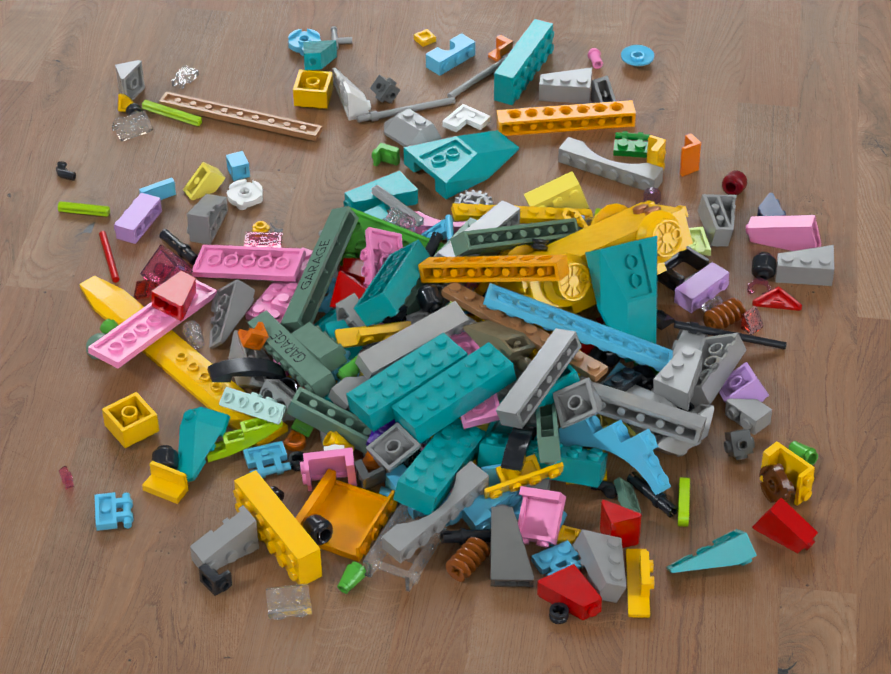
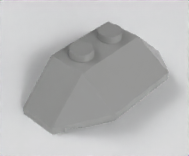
(410, 129)
(238, 351)
(677, 447)

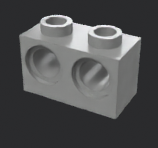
(279, 391)

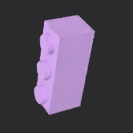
(138, 218)
(701, 287)

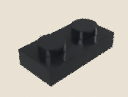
(624, 379)

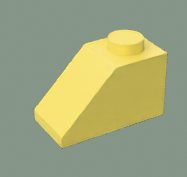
(204, 181)

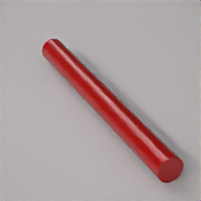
(109, 257)

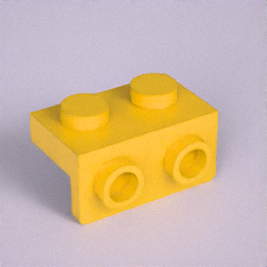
(656, 151)

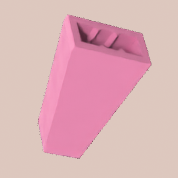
(784, 232)

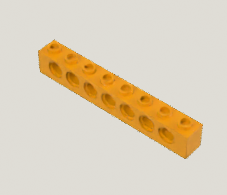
(566, 118)
(494, 268)

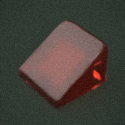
(144, 288)
(751, 321)

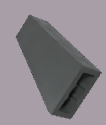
(508, 554)

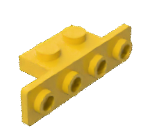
(365, 335)
(513, 480)
(639, 582)

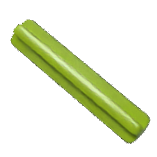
(80, 208)

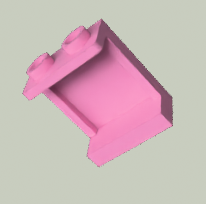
(317, 463)
(540, 515)

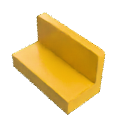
(166, 483)

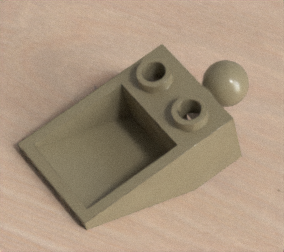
(508, 341)

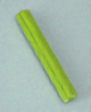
(172, 113)

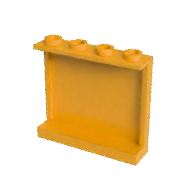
(352, 512)

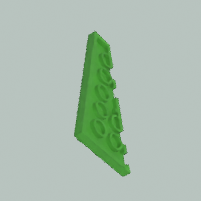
(358, 239)

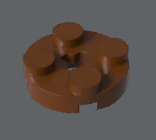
(775, 483)

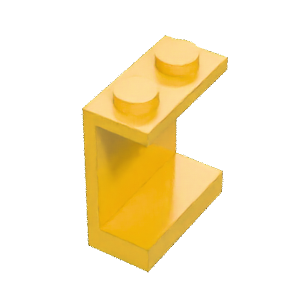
(796, 469)

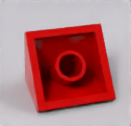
(620, 523)

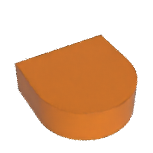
(295, 441)

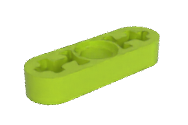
(683, 501)

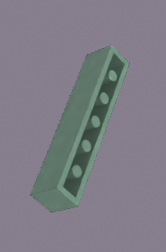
(329, 417)

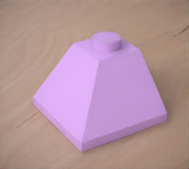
(743, 385)

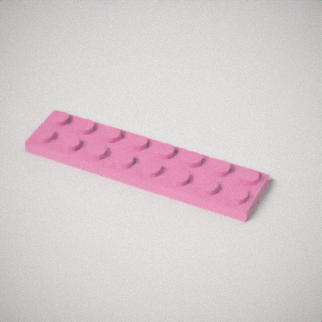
(143, 330)

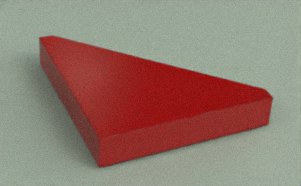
(777, 299)

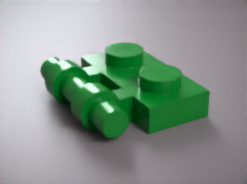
(630, 148)

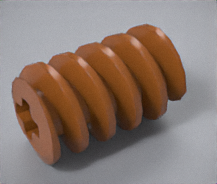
(724, 314)
(467, 559)

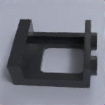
(672, 278)

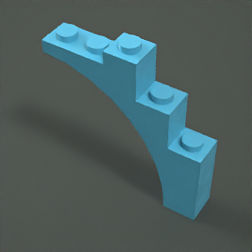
(615, 439)
(476, 516)

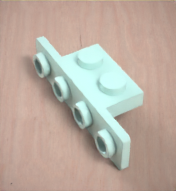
(253, 405)

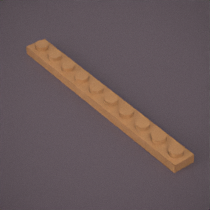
(242, 116)
(473, 303)

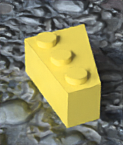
(558, 193)

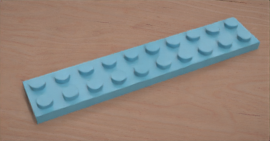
(588, 331)

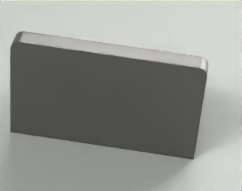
(371, 479)

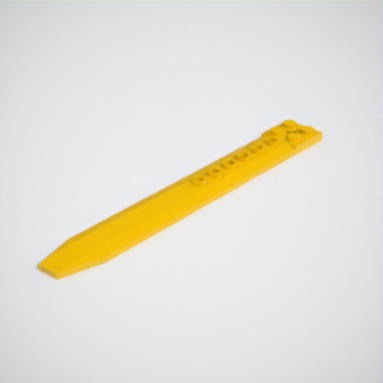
(169, 353)

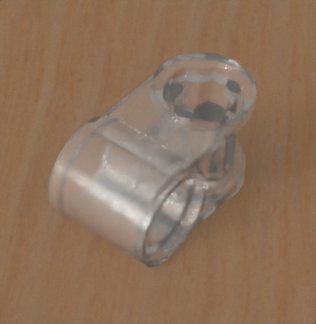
(401, 219)

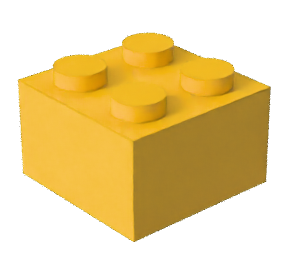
(313, 88)
(130, 420)

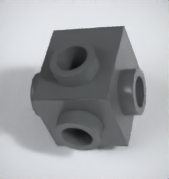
(385, 89)
(739, 443)

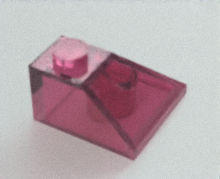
(164, 265)

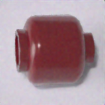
(734, 182)

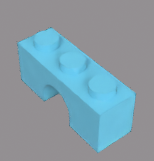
(442, 61)

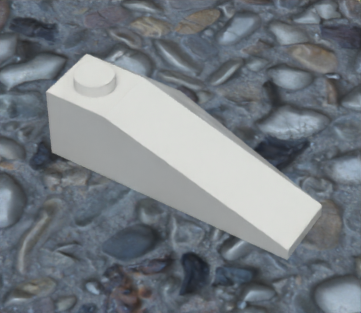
(350, 96)

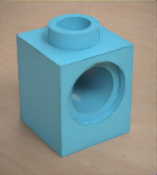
(238, 165)

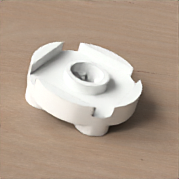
(252, 196)

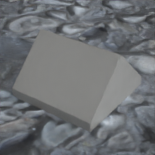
(130, 78)
(577, 402)
(393, 447)

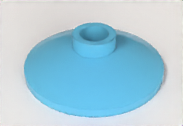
(637, 55)

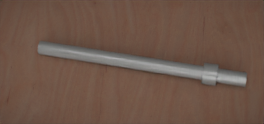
(477, 78)
(375, 116)

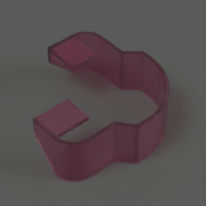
(758, 281)
(66, 477)

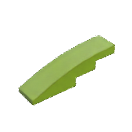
(238, 440)

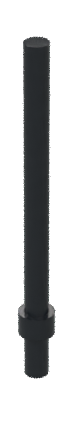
(695, 328)

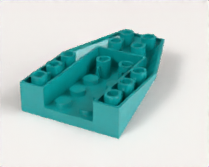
(460, 160)
(627, 287)

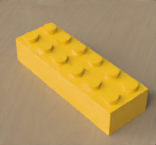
(279, 529)

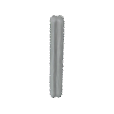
(391, 201)

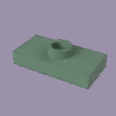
(626, 495)

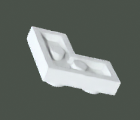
(466, 115)

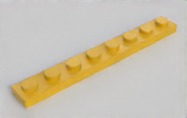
(528, 215)

